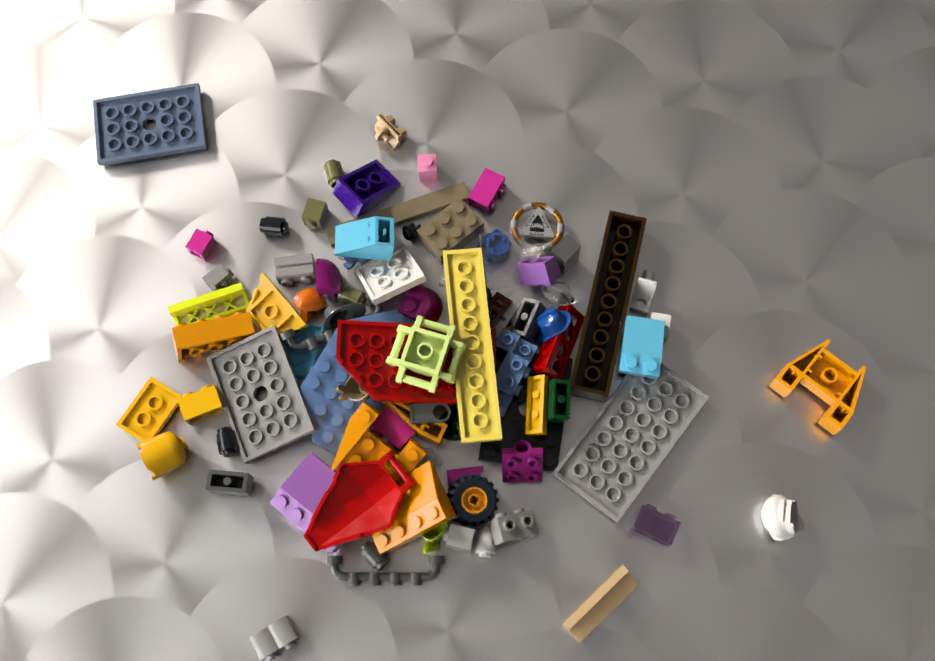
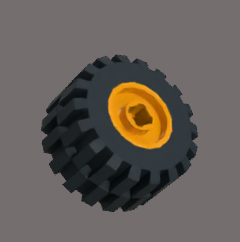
(473, 500)

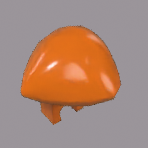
(309, 301)

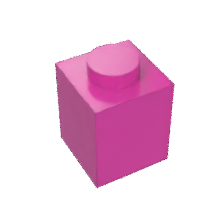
(201, 244)

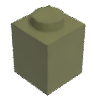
(314, 213)

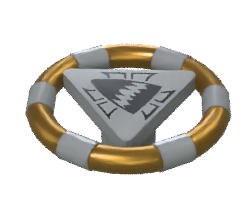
(537, 224)

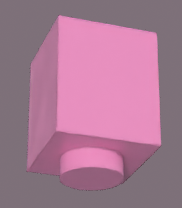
(427, 167)

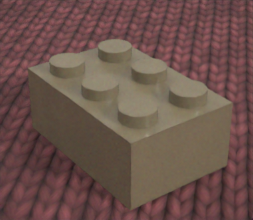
(450, 229)

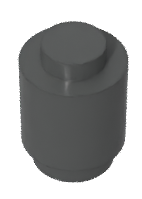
(372, 556)

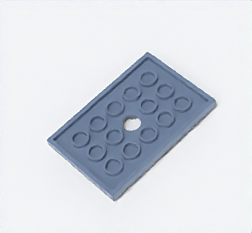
(122, 118)

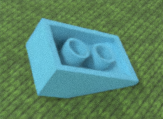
(641, 347)

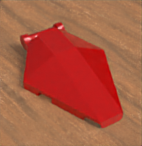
(358, 502)

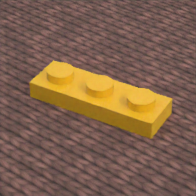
(537, 405)

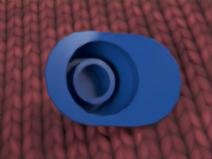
(551, 323)

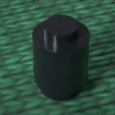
(274, 226)
(226, 442)

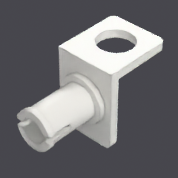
(644, 291)

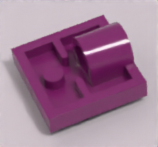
(522, 463)

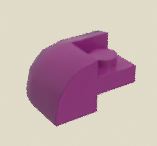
(328, 279)
(423, 302)

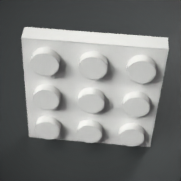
(389, 278)

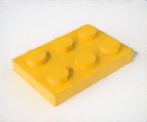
(149, 410)

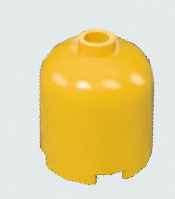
(163, 453)

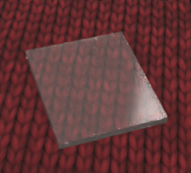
(500, 255)

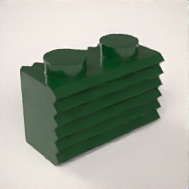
(558, 401)

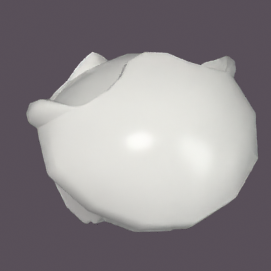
(781, 517)

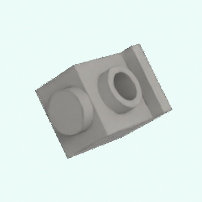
(218, 277)

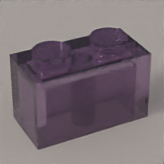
(656, 525)

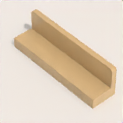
(600, 604)

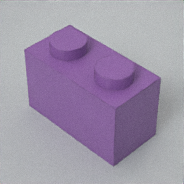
(539, 271)

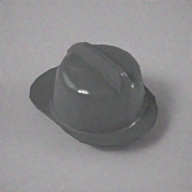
(341, 311)

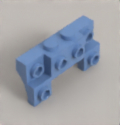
(514, 367)

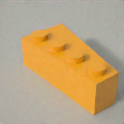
(211, 334)

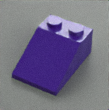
(365, 188)

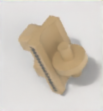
(387, 132)

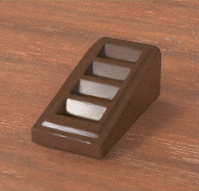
(500, 314)

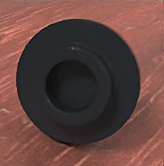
(410, 231)

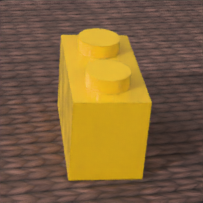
(200, 404)

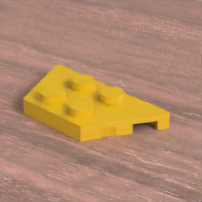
(272, 308)

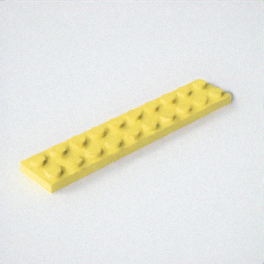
(476, 370)

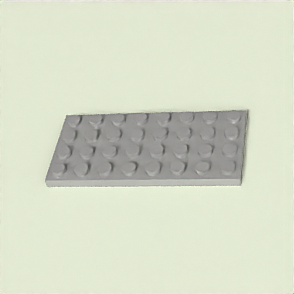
(629, 440)

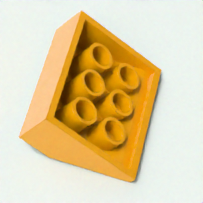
(421, 510)

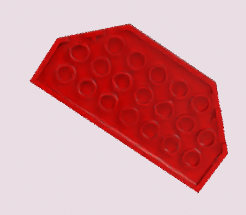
(363, 353)

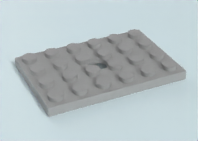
(264, 424)

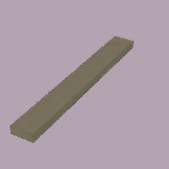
(415, 207)

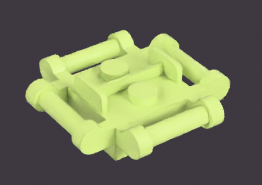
(426, 353)

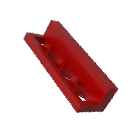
(550, 349)

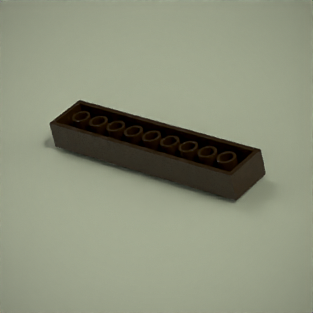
(607, 306)

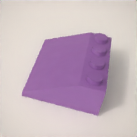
(303, 491)

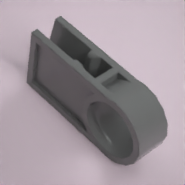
(423, 413)

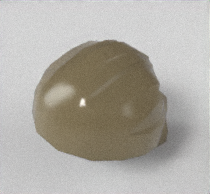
(351, 391)

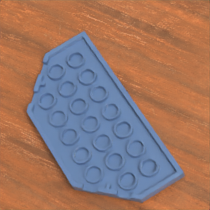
(319, 392)

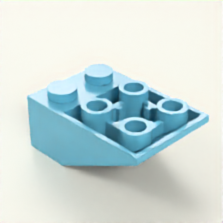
(366, 238)

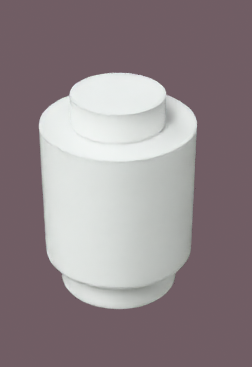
(484, 542)

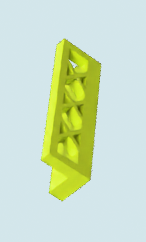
(209, 300)

